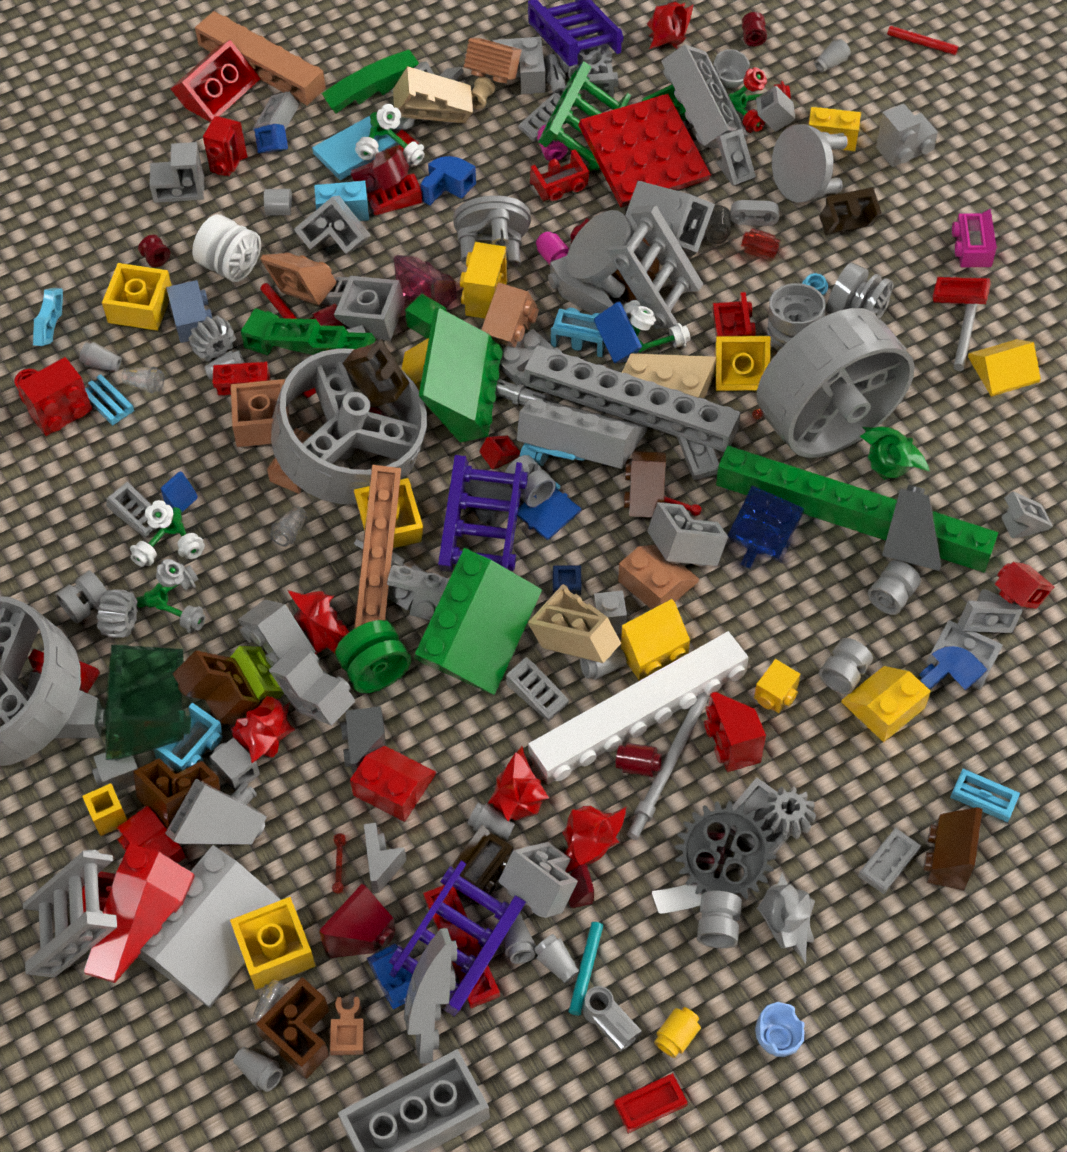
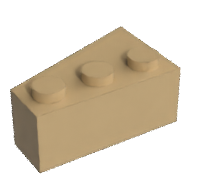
(432, 97)
(679, 372)
(574, 627)

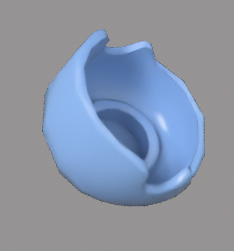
(779, 1030)

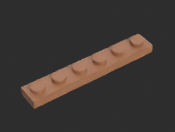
(377, 544)

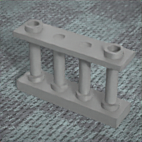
(670, 255)
(85, 928)

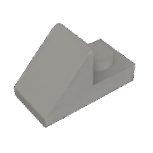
(735, 157)
(1024, 516)
(990, 614)
(382, 862)

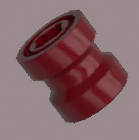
(754, 29)

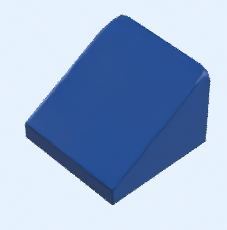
(271, 138)
(178, 492)

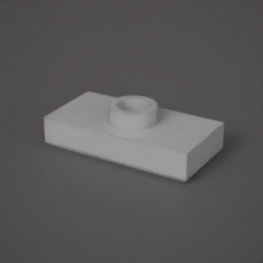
(889, 860)

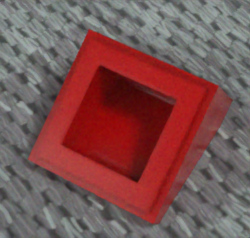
(499, 451)

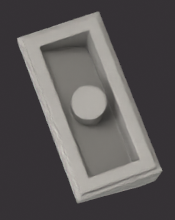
(278, 110)

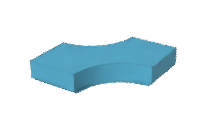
(46, 320)

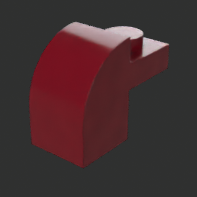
(384, 171)

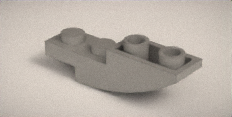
(427, 990)

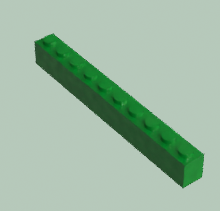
(849, 505)

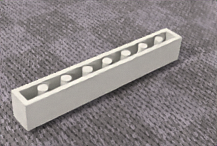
(637, 708)

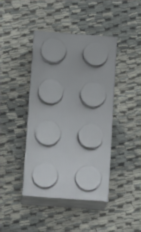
(417, 1110)

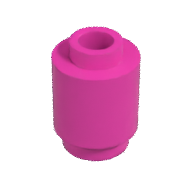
(554, 150)
(551, 247)

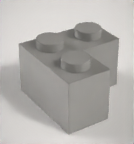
(531, 63)
(904, 135)
(180, 178)
(333, 220)
(686, 539)
(274, 628)
(311, 688)
(539, 878)

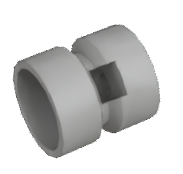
(538, 482)
(894, 587)
(91, 591)
(846, 666)
(719, 919)

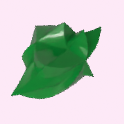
(892, 452)

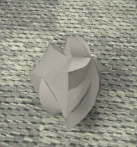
(788, 915)

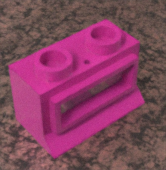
(975, 239)

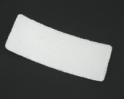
(677, 898)

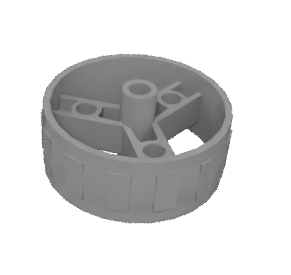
(833, 381)
(349, 428)
(39, 718)

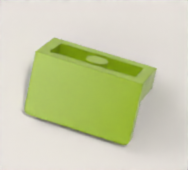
(256, 670)

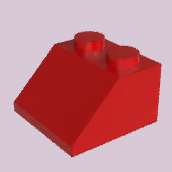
(391, 782)

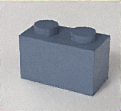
(188, 307)

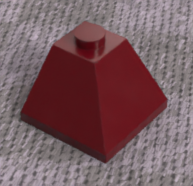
(358, 926)

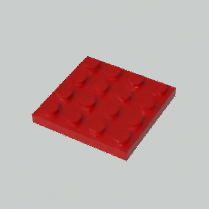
(644, 145)

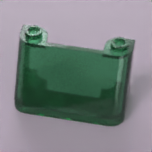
(143, 701)

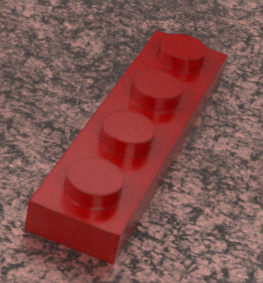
(486, 987)

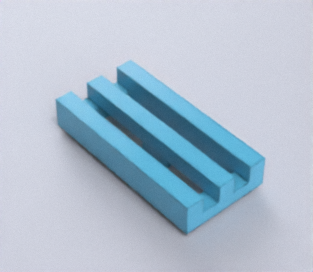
(95, 387)
(983, 799)

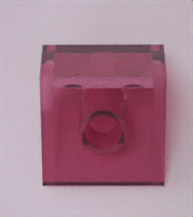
(423, 278)

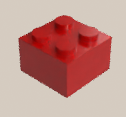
(55, 396)

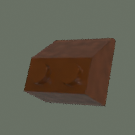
(953, 848)

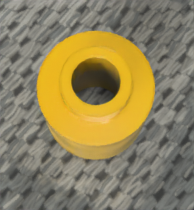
(677, 1032)

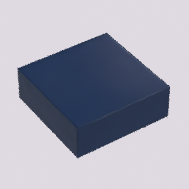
(569, 576)

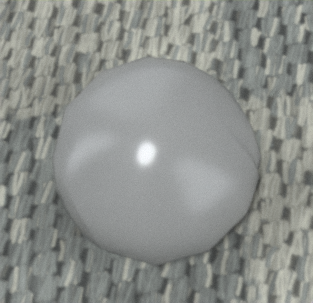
(731, 67)

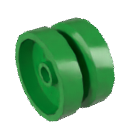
(373, 656)

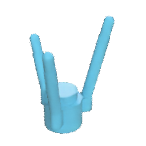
(541, 454)

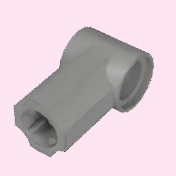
(611, 1020)

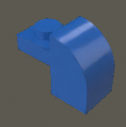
(450, 175)
(958, 662)
(393, 988)

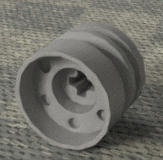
(855, 292)
(791, 310)

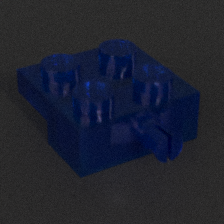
(765, 526)

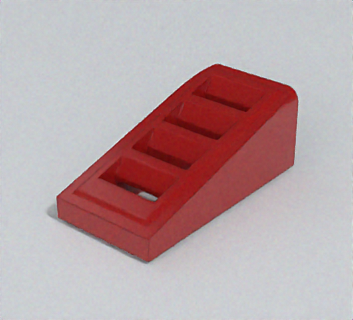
(410, 196)

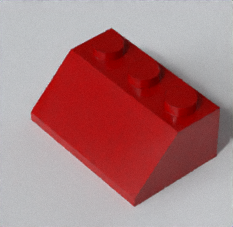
(216, 82)

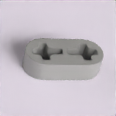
(754, 213)

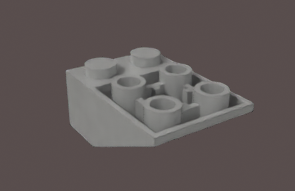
(683, 213)

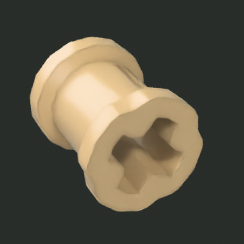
(483, 88)

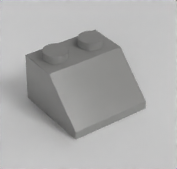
(373, 304)

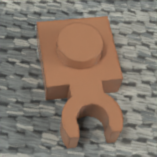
(347, 1032)

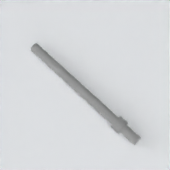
(646, 809)

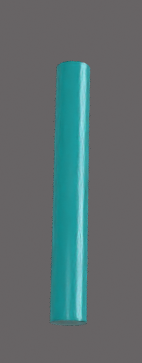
(585, 968)

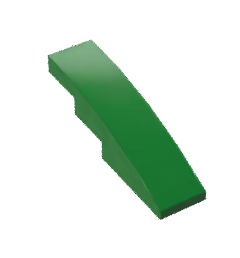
(370, 79)
(311, 338)

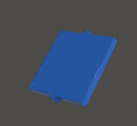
(549, 515)

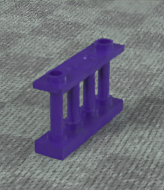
(564, 40)
(459, 500)
(488, 939)

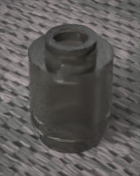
(719, 225)

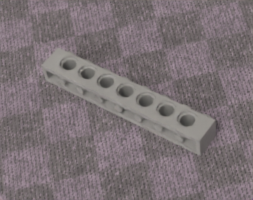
(632, 398)

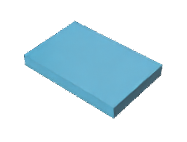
(339, 150)

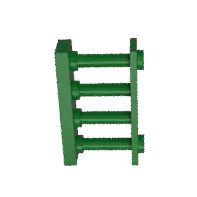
(563, 114)

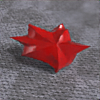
(669, 24)
(318, 620)
(263, 728)
(518, 790)
(591, 834)

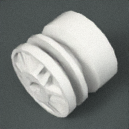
(226, 248)

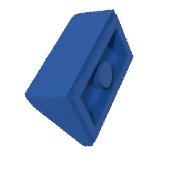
(617, 333)

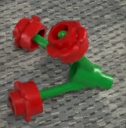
(754, 81)

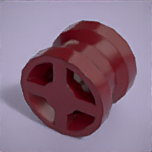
(154, 251)

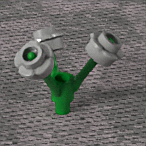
(170, 575)

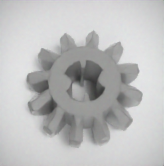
(212, 338)
(117, 613)
(792, 824)

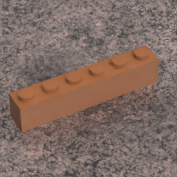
(268, 60)

